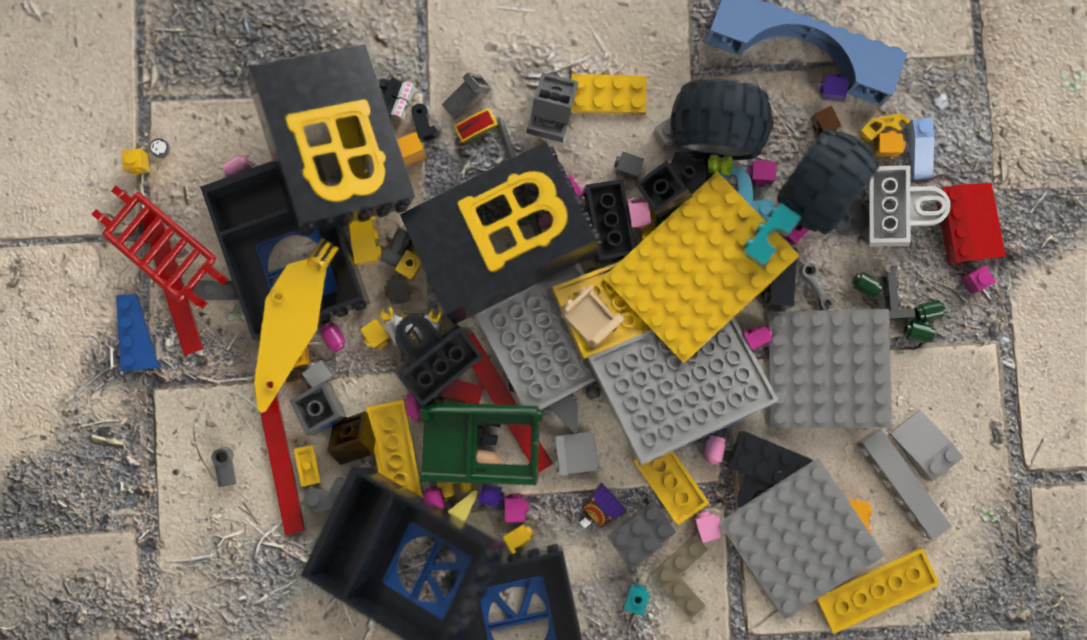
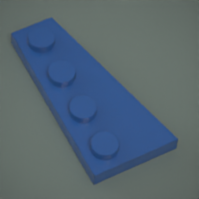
(134, 336)

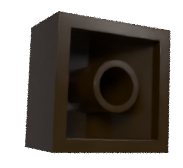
(352, 439)

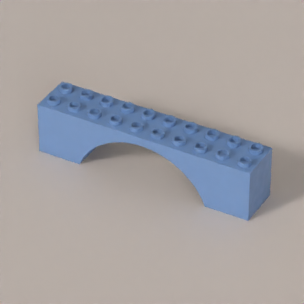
(867, 63)

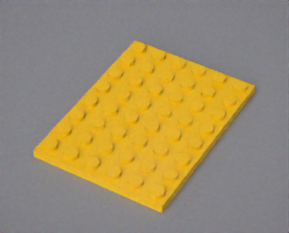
(693, 269)

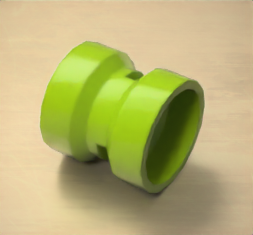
(719, 164)

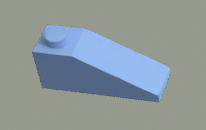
(921, 147)

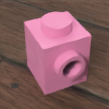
(639, 212)
(707, 526)

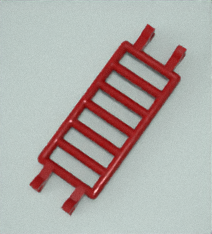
(173, 228)

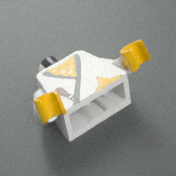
(411, 329)

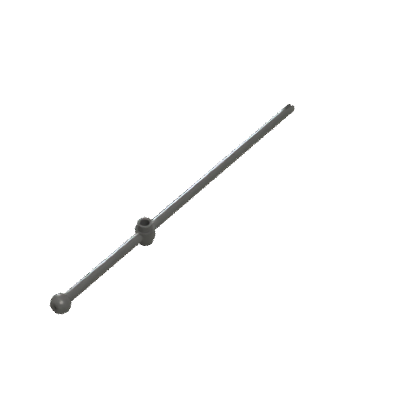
(592, 391)

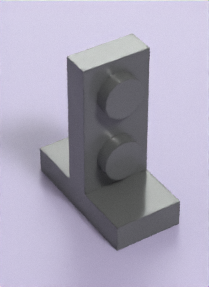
(466, 94)
(216, 291)
(891, 298)

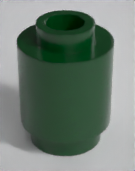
(866, 284)
(930, 311)
(919, 332)

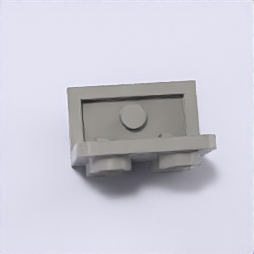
(575, 453)

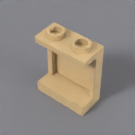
(590, 317)

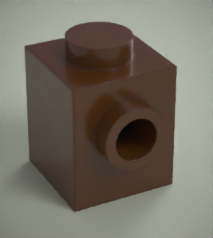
(825, 120)

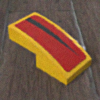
(475, 125)

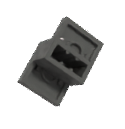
(552, 107)
(641, 534)

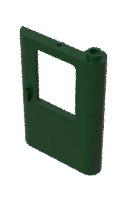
(451, 443)

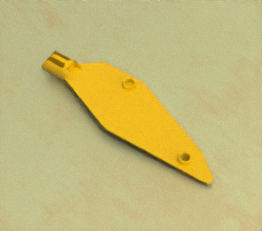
(290, 321)

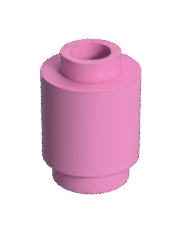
(236, 166)
(714, 450)

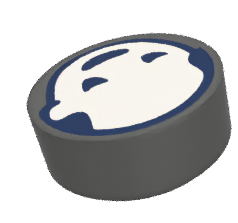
(159, 148)

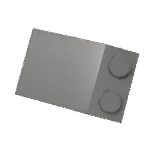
(926, 446)

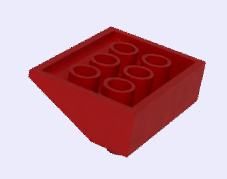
(972, 225)

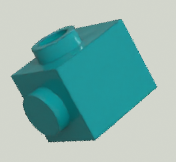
(636, 599)

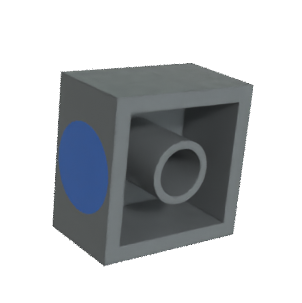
(318, 409)

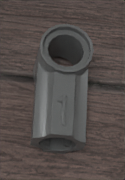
(394, 252)
(224, 469)

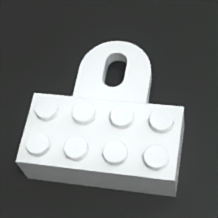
(896, 206)

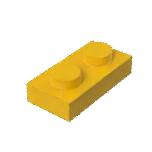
(307, 465)

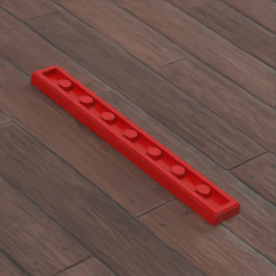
(180, 311)
(500, 395)
(282, 467)

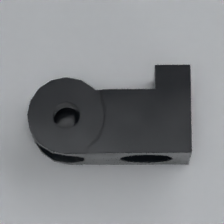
(420, 117)

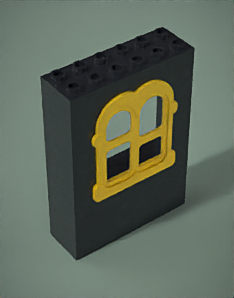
(320, 90)
(458, 247)

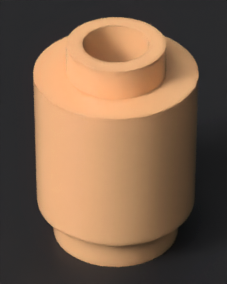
(488, 457)

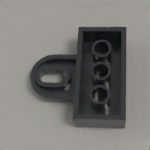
(610, 216)
(435, 359)
(762, 464)

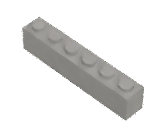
(904, 484)

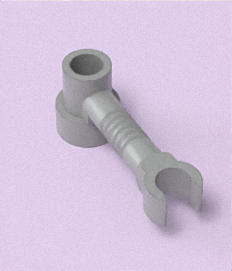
(812, 271)

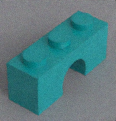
(781, 221)

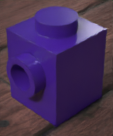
(834, 88)
(491, 495)

